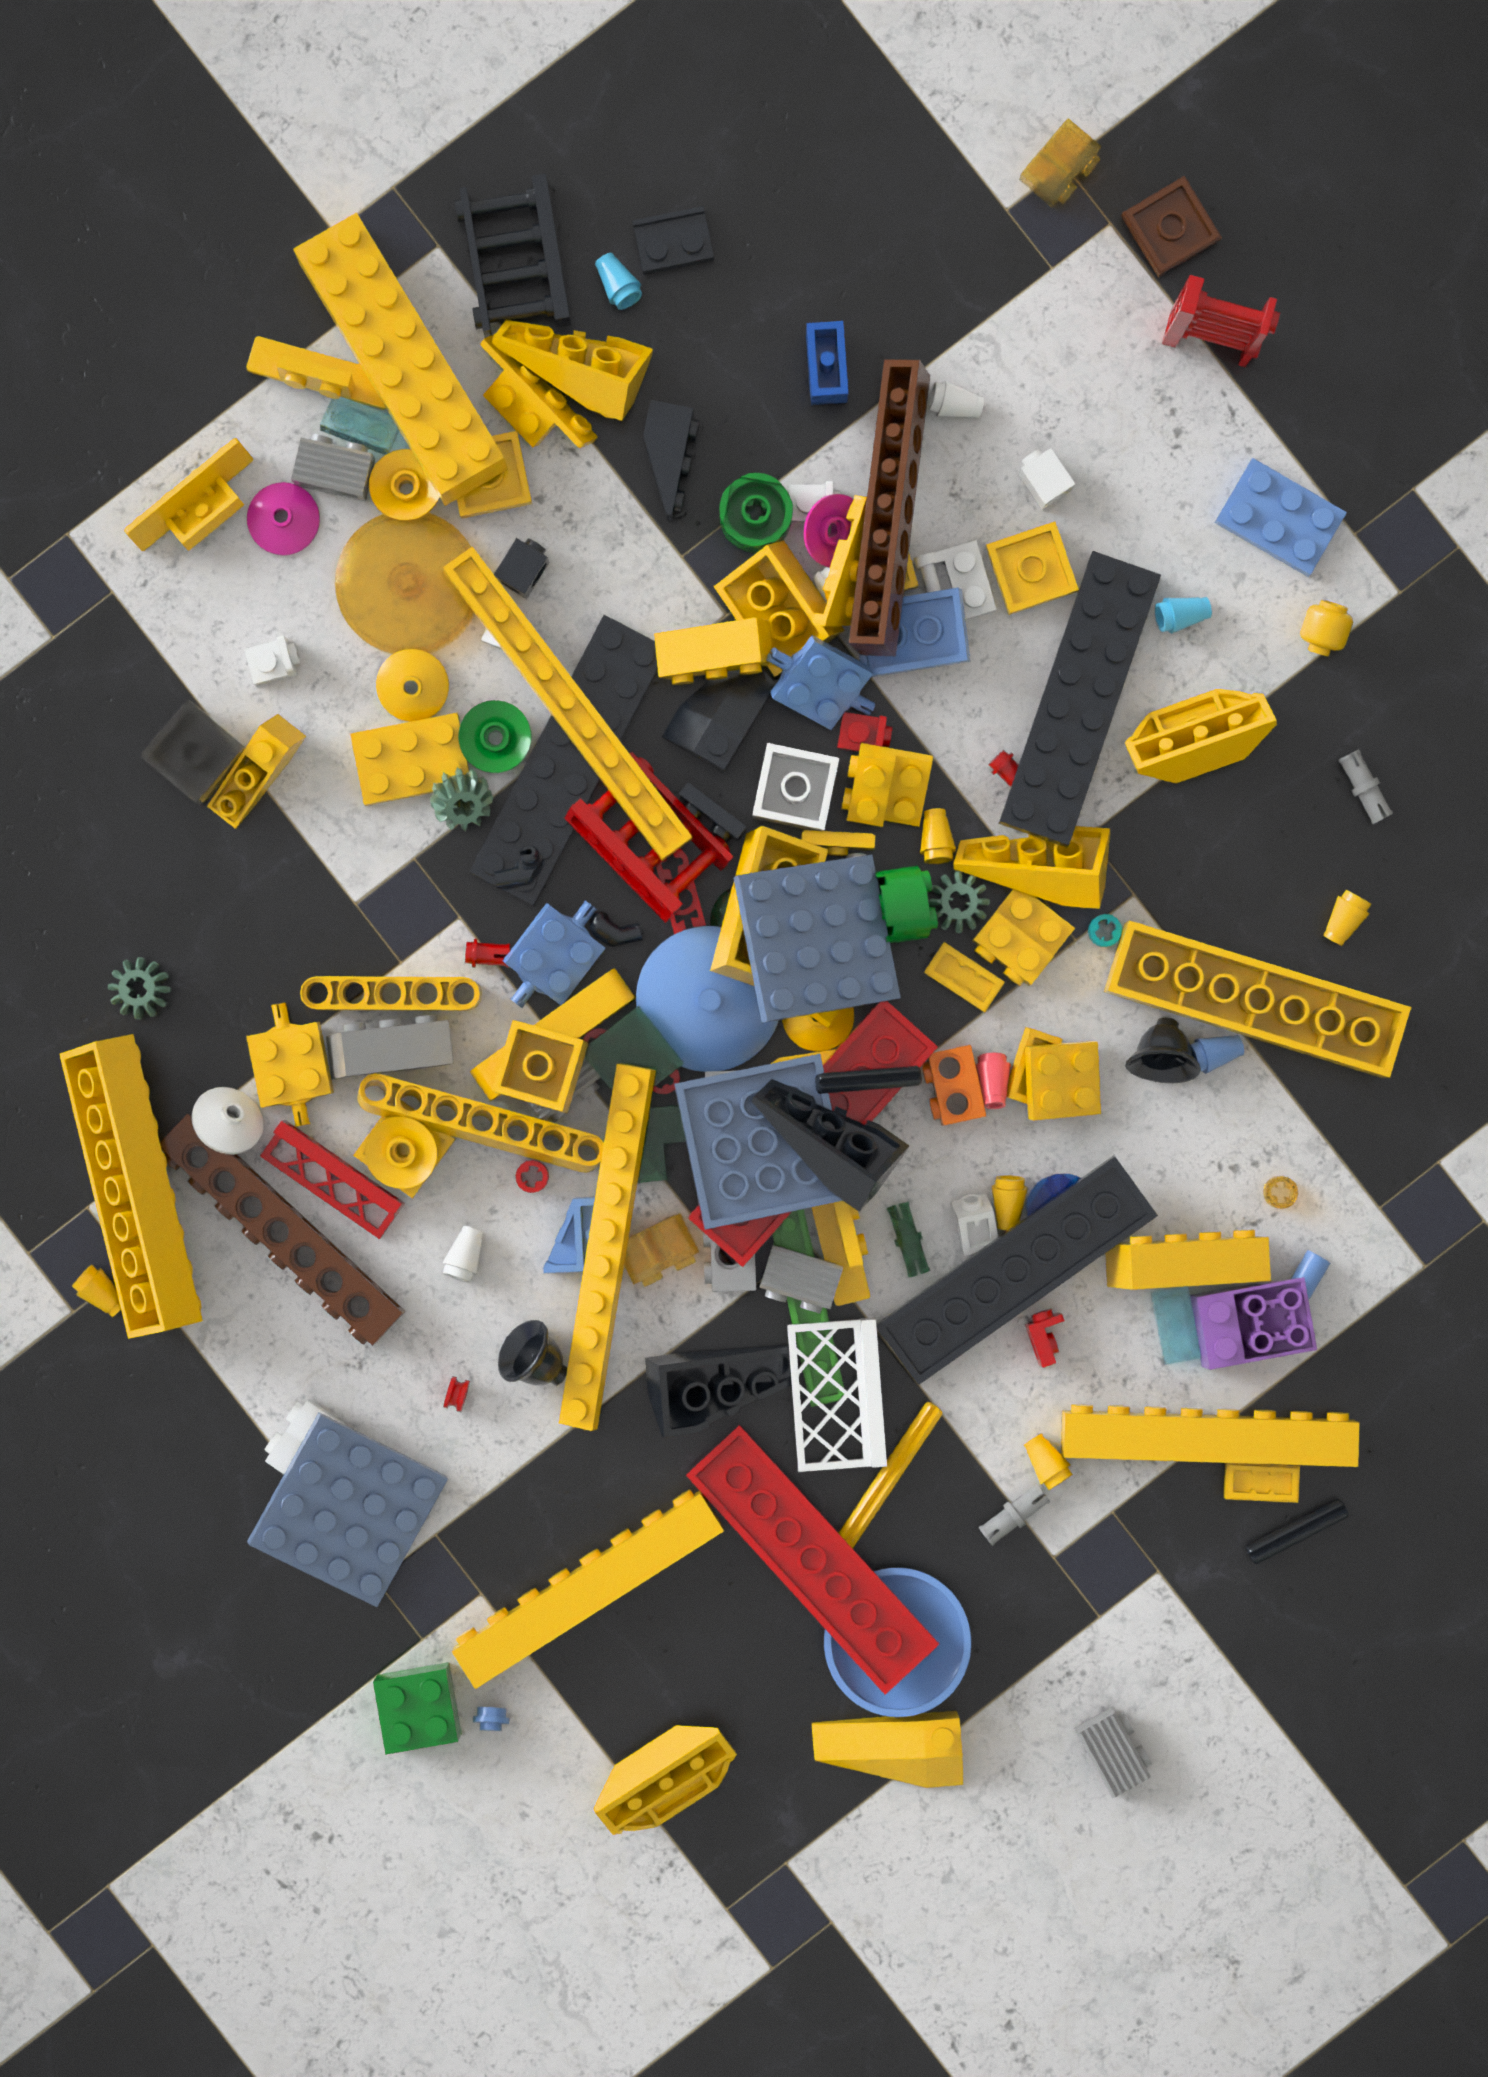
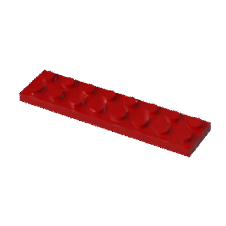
(877, 1042)
(812, 1560)

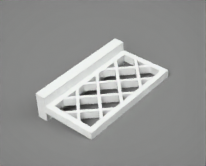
(869, 1394)

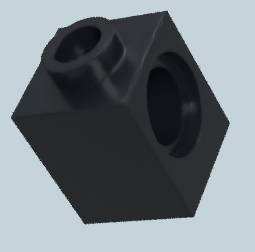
(522, 567)

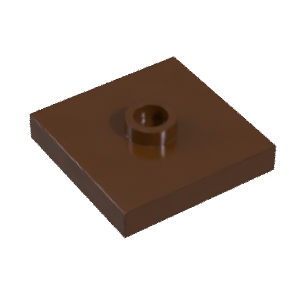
(1171, 226)

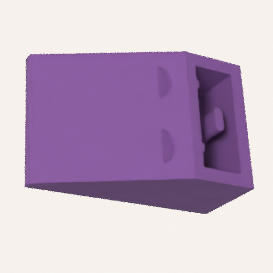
(1253, 1323)

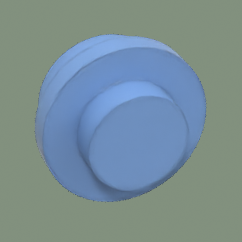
(491, 1718)

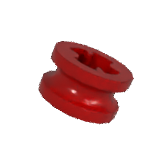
(525, 1167)
(456, 1394)

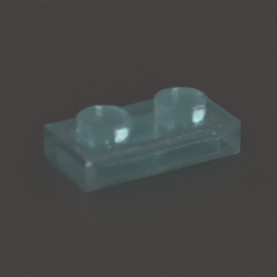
(360, 425)
(1175, 1325)

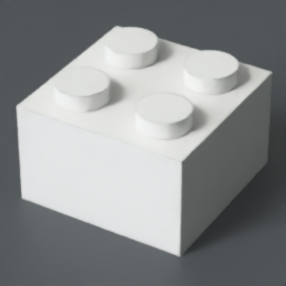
(795, 788)

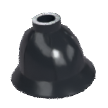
(1164, 1055)
(531, 1356)

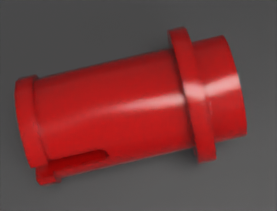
(1004, 766)
(485, 953)

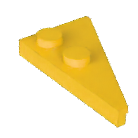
(842, 578)

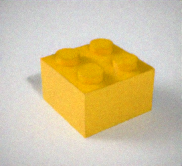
(540, 1066)

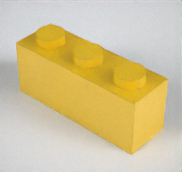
(713, 650)

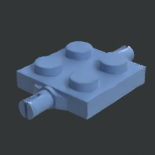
(821, 682)
(553, 954)

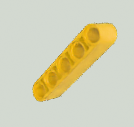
(374, 988)
(572, 1018)

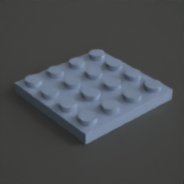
(816, 938)
(736, 1154)
(347, 1509)

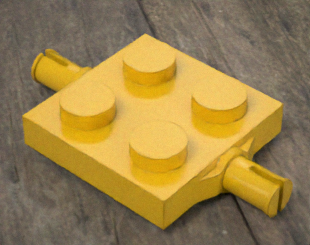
(290, 1064)

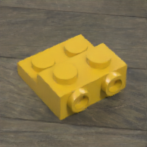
(887, 786)
(1022, 937)

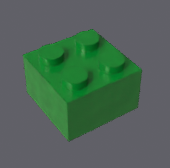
(417, 1708)

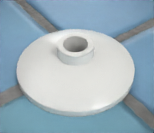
(221, 1131)

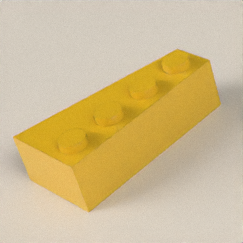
(1188, 1261)

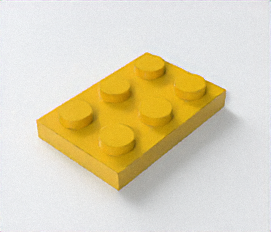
(407, 758)

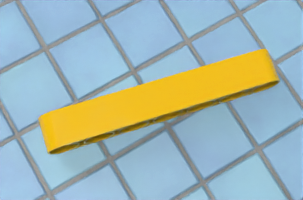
(499, 1118)

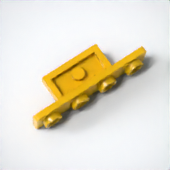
(313, 371)
(531, 403)
(196, 503)
(843, 1247)

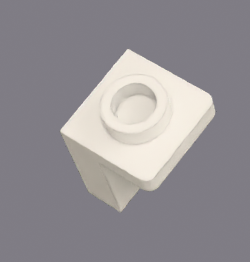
(805, 496)
(272, 660)
(974, 1222)

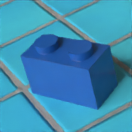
(827, 362)

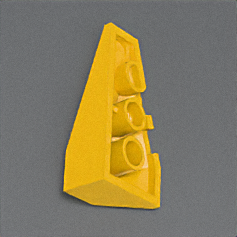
(590, 371)
(1042, 868)
(907, 1749)

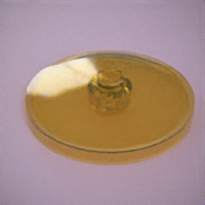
(396, 587)

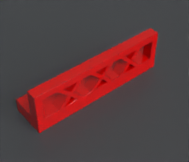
(337, 1167)

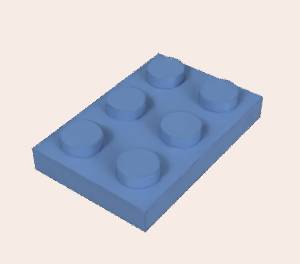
(1280, 517)
(929, 634)

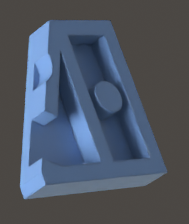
(572, 1238)

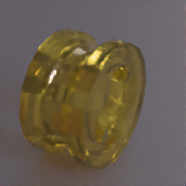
(1273, 1200)

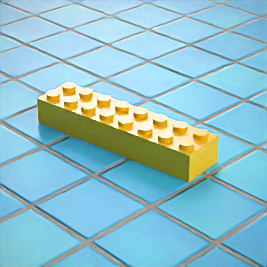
(400, 359)
(1257, 999)
(131, 1186)

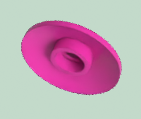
(827, 511)
(290, 535)

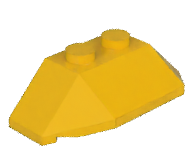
(1200, 734)
(664, 1778)

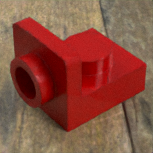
(863, 729)
(1042, 1343)

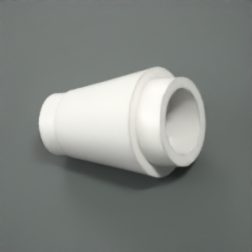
(953, 401)
(464, 1255)

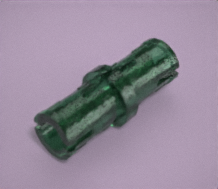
(908, 1239)

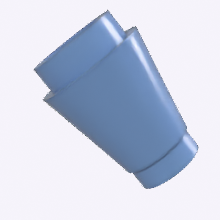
(1216, 1051)

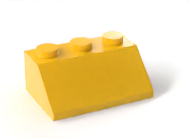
(779, 591)

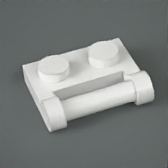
(965, 571)

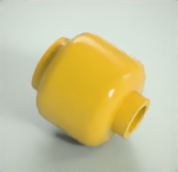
(1326, 627)

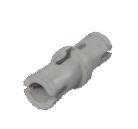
(1365, 786)
(1014, 1514)

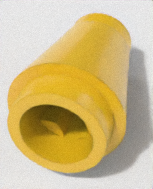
(937, 839)
(1346, 917)
(1009, 1200)
(98, 1290)
(1047, 1462)

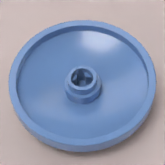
(701, 1013)
(936, 1674)

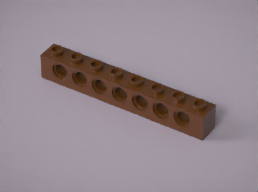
(889, 508)
(382, 1308)

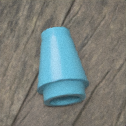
(618, 282)
(1180, 613)

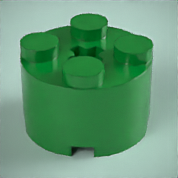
(741, 497)
(906, 903)

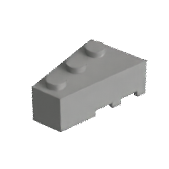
(389, 1047)

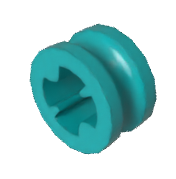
(1115, 934)

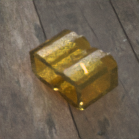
(1061, 163)
(660, 1248)

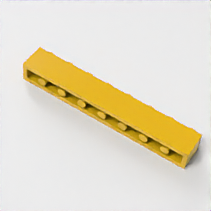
(1210, 1437)
(588, 1588)

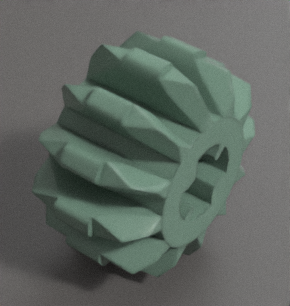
(461, 799)
(961, 890)
(151, 984)

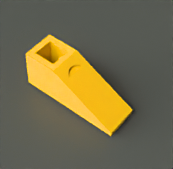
(256, 769)

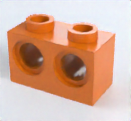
(964, 1083)

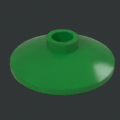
(489, 718)

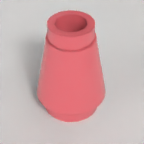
(993, 1079)

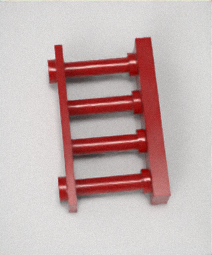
(1219, 321)
(639, 871)

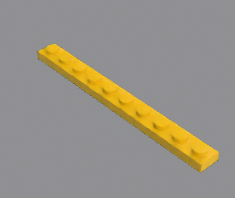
(567, 703)
(607, 1246)

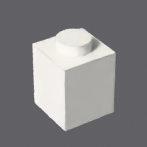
(1045, 477)

